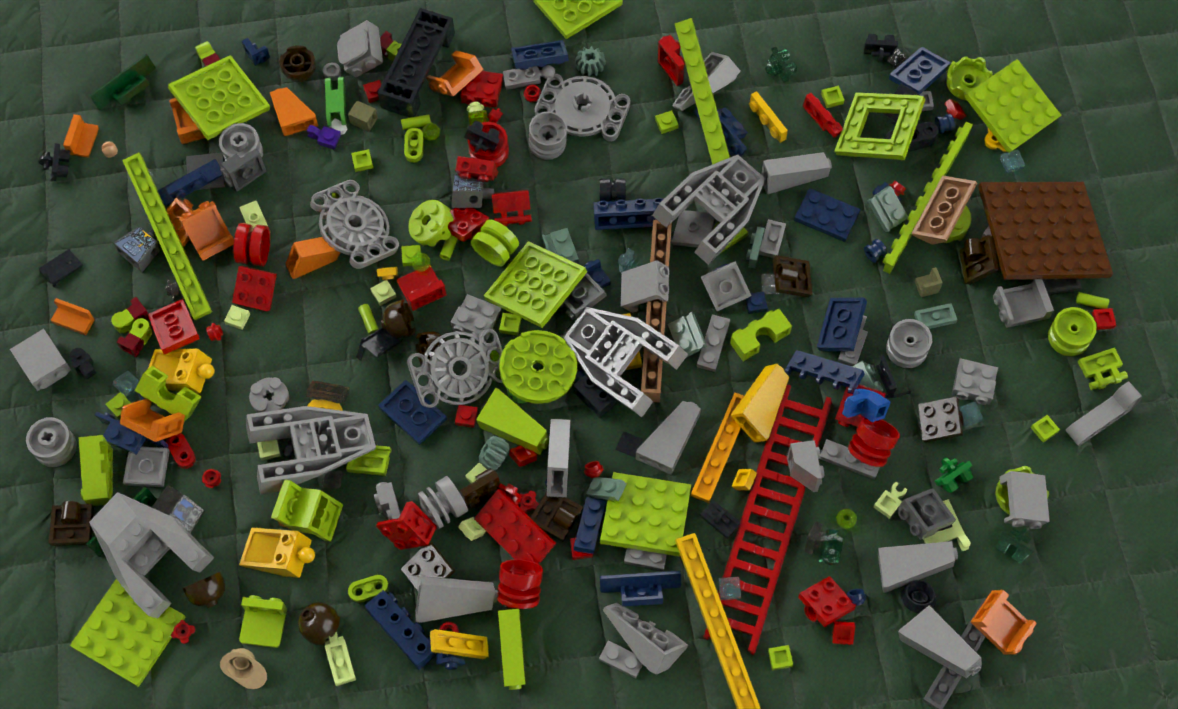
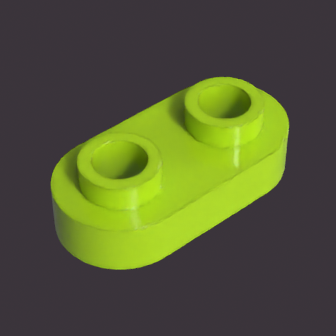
(413, 146)
(368, 587)

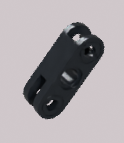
(923, 137)

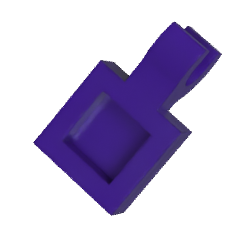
(326, 137)

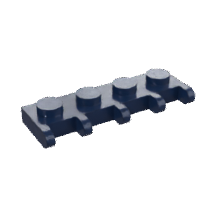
(826, 370)

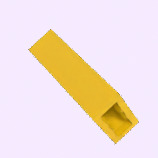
(761, 403)

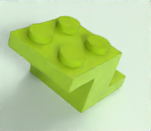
(307, 510)

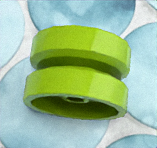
(495, 243)
(1072, 331)

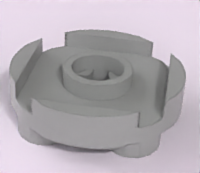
(262, 388)

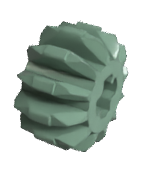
(590, 61)
(493, 452)

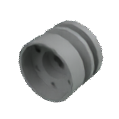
(547, 126)
(442, 502)

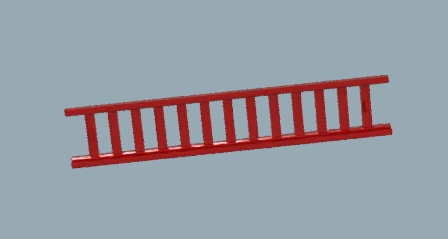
(790, 520)

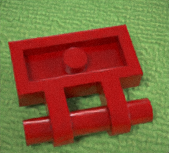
(511, 201)

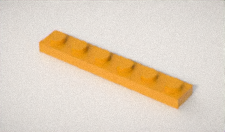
(718, 454)

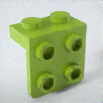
(262, 621)

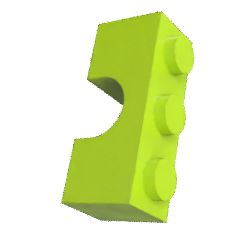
(772, 324)
(153, 387)

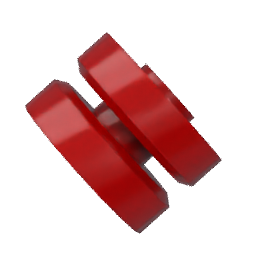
(501, 151)
(251, 244)

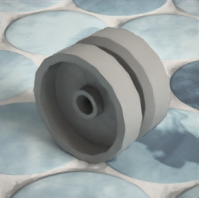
(239, 139)
(909, 343)
(51, 442)

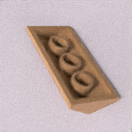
(943, 209)

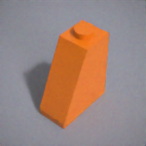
(292, 112)
(309, 256)

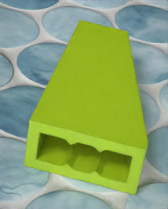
(512, 423)
(511, 648)

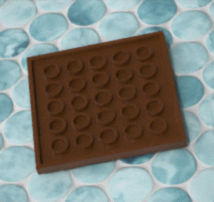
(1044, 230)

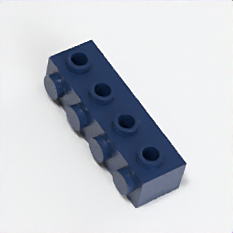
(625, 213)
(401, 629)

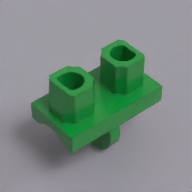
(961, 470)

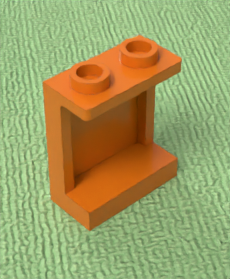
(458, 76)
(186, 127)
(206, 230)
(149, 423)
(1003, 623)

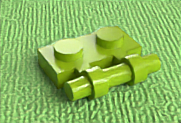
(1100, 363)

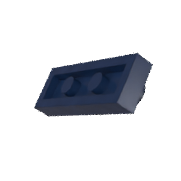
(589, 525)

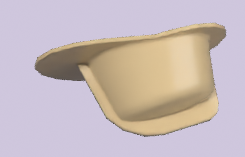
(243, 668)

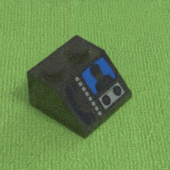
(179, 507)

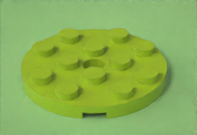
(541, 385)

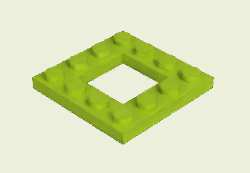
(909, 111)

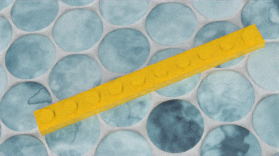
(717, 623)

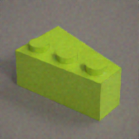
(96, 470)

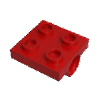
(466, 223)
(254, 288)
(826, 602)

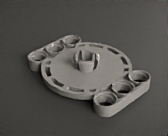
(594, 116)
(354, 211)
(440, 368)

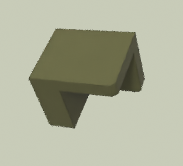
(362, 116)
(929, 284)

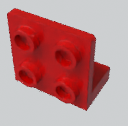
(421, 288)
(410, 529)

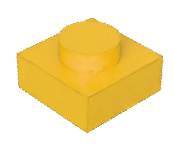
(387, 273)
(744, 479)

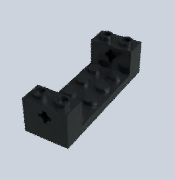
(415, 62)

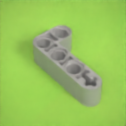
(1105, 414)

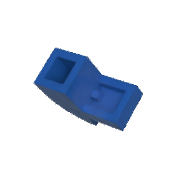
(866, 403)

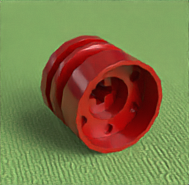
(873, 442)
(519, 583)

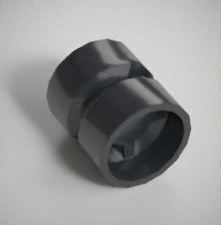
(612, 190)

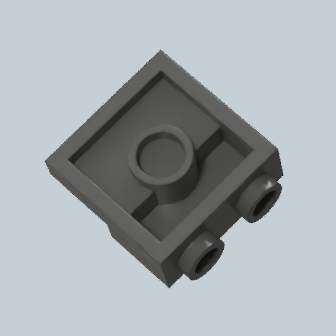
(244, 170)
(584, 295)
(925, 513)

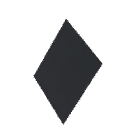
(629, 444)

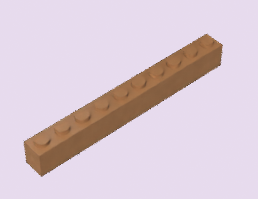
(656, 314)

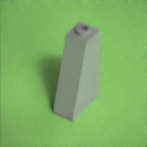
(794, 171)
(668, 441)
(558, 458)
(913, 562)
(452, 597)
(940, 642)

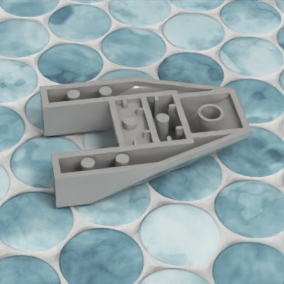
(725, 191)
(608, 344)
(319, 438)
(135, 540)

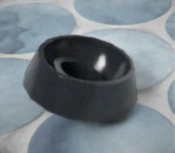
(918, 596)

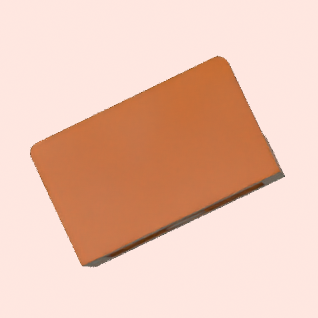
(80, 137)
(72, 317)

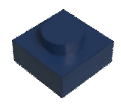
(756, 303)

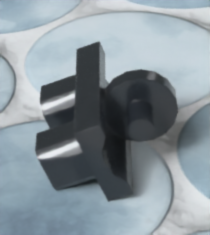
(880, 48)
(481, 139)
(58, 155)
(82, 362)
(720, 519)

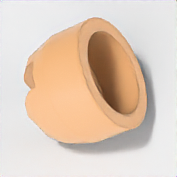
(109, 149)

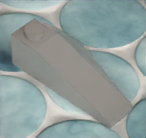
(720, 73)
(649, 644)

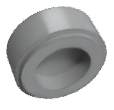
(332, 71)

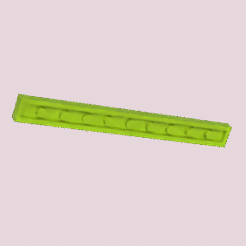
(702, 91)
(906, 230)
(167, 236)

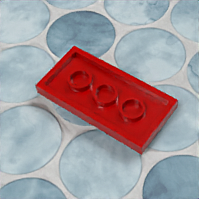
(514, 529)

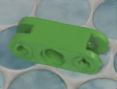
(335, 101)

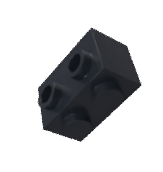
(593, 396)

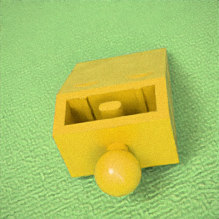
(184, 368)
(277, 551)

